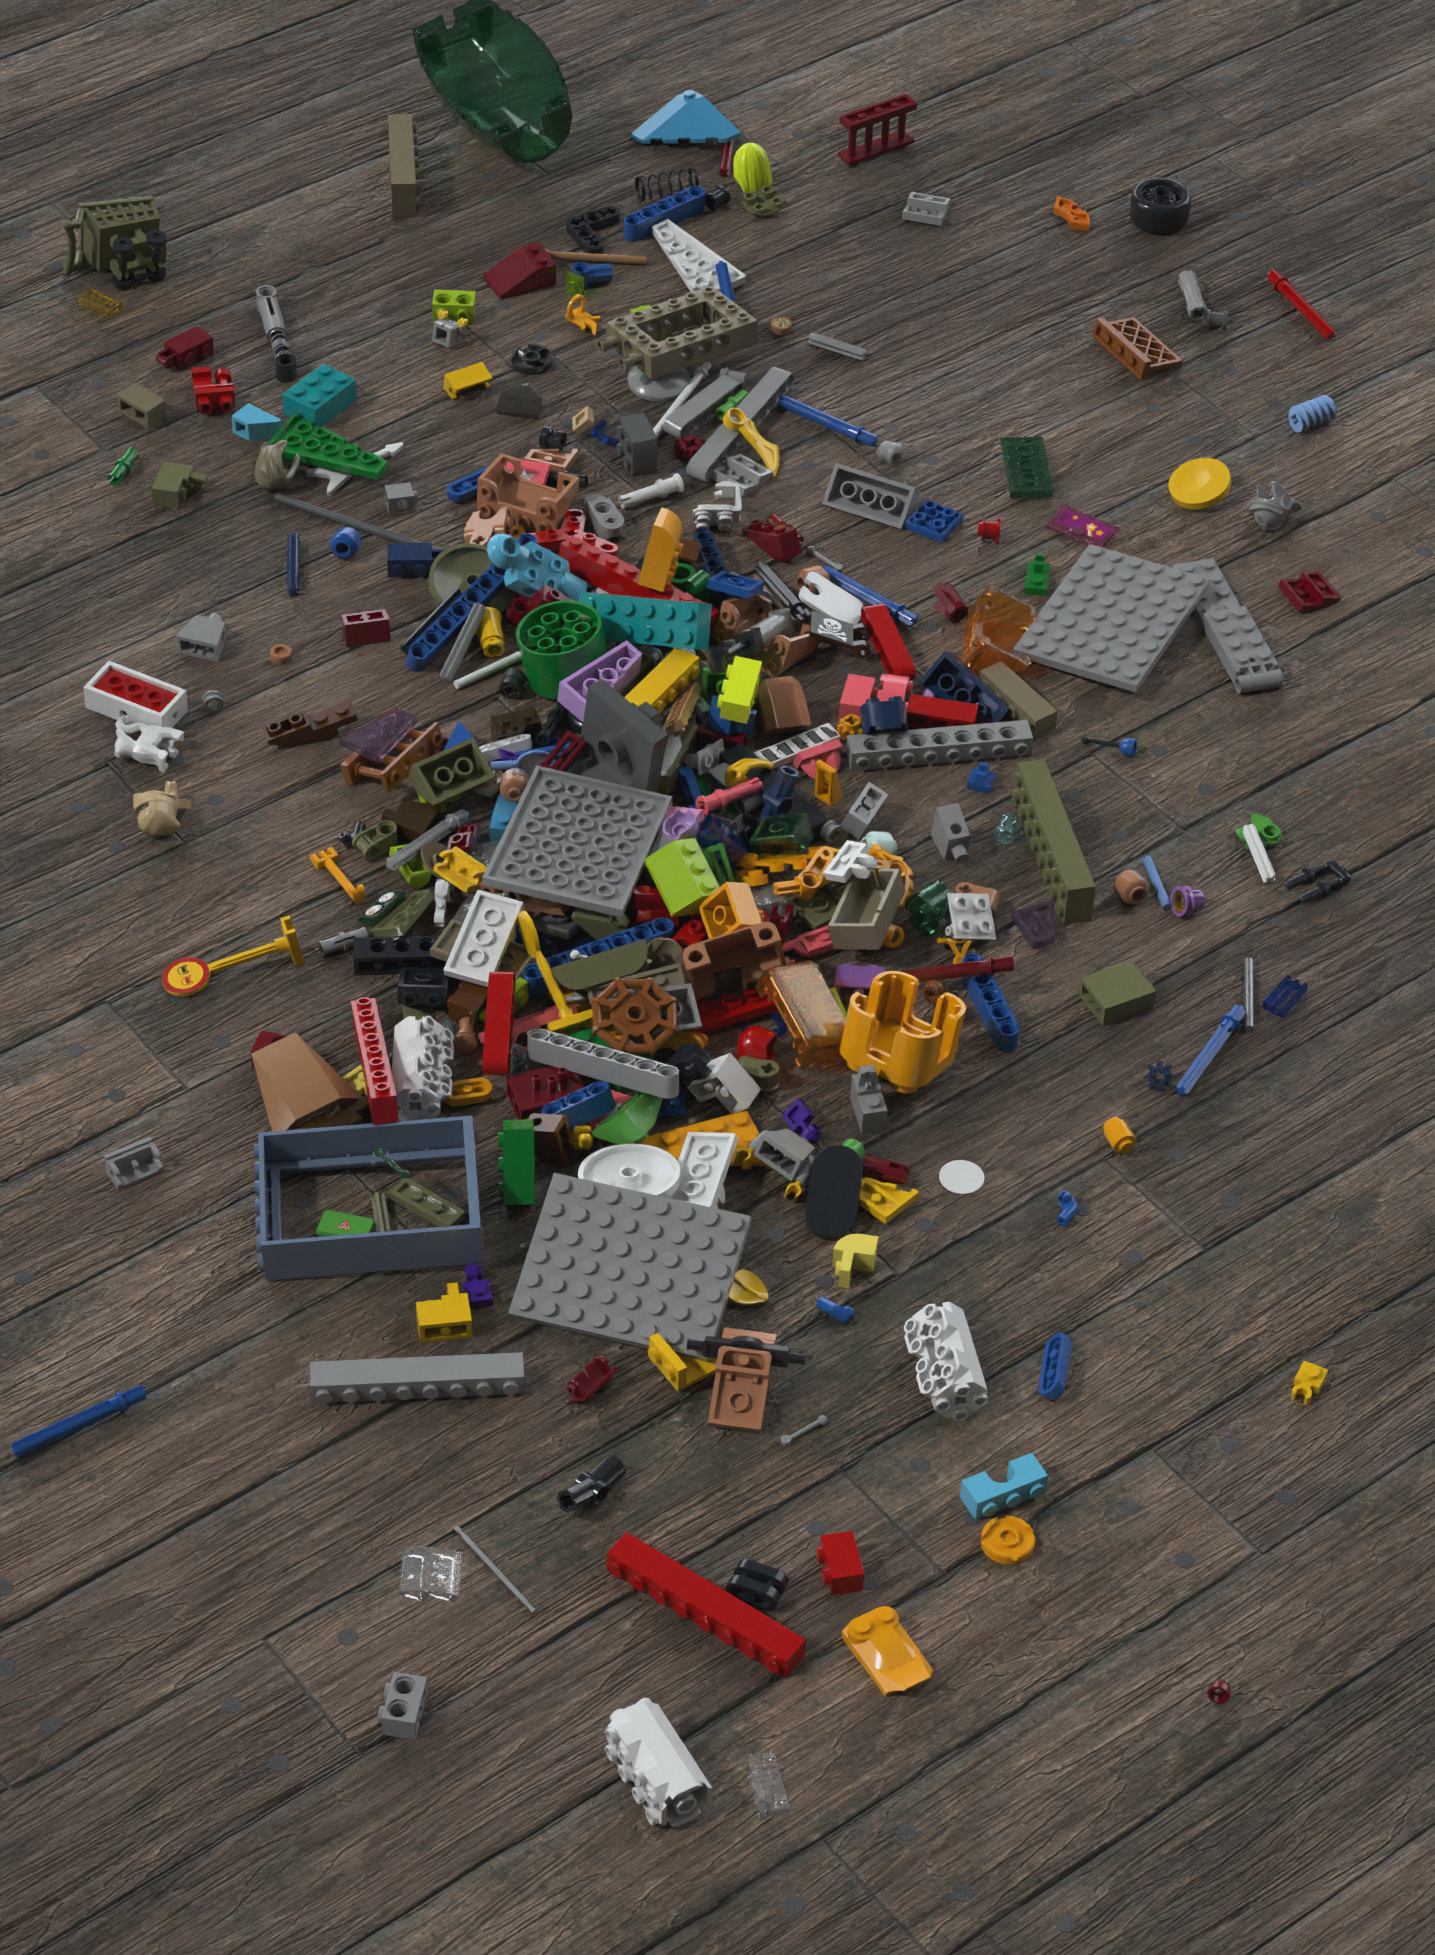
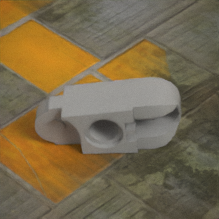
(603, 517)

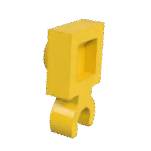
(1308, 1381)

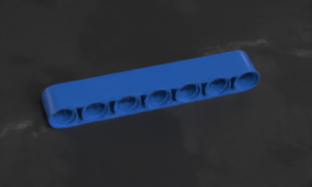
(650, 930)

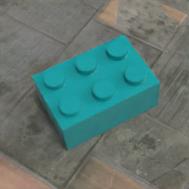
(320, 395)

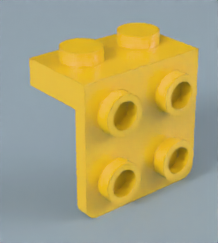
(678, 1369)

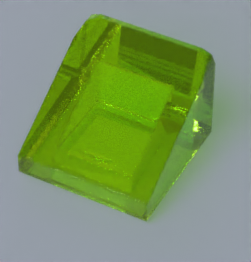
(574, 283)

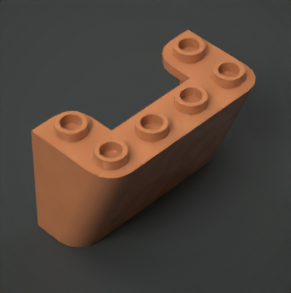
(531, 503)
(780, 652)
(729, 950)

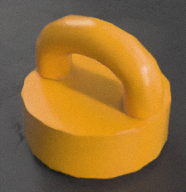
(889, 935)

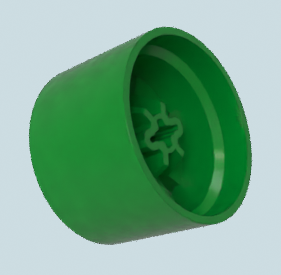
(558, 642)

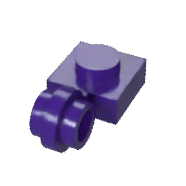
(798, 1118)
(478, 1291)

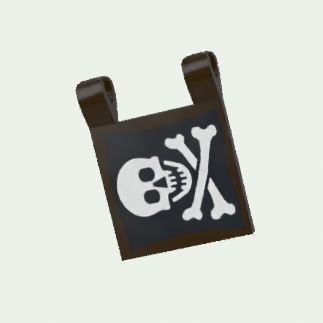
(839, 632)

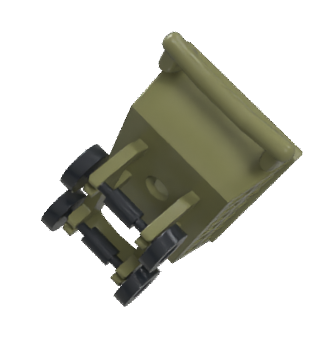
(121, 245)

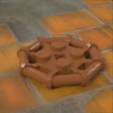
(632, 1028)

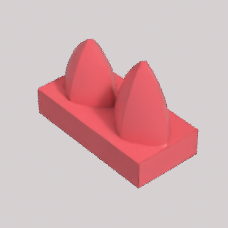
(826, 752)

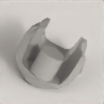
(888, 450)

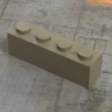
(1020, 698)

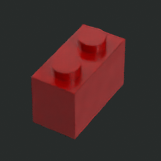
(840, 1562)

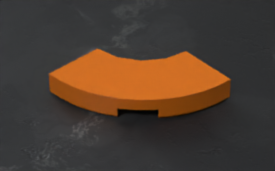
(1072, 213)

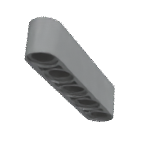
(701, 407)

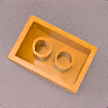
(662, 551)

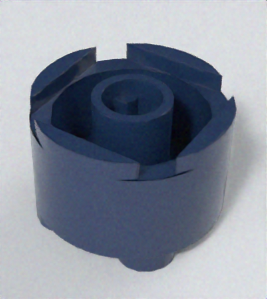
(883, 715)

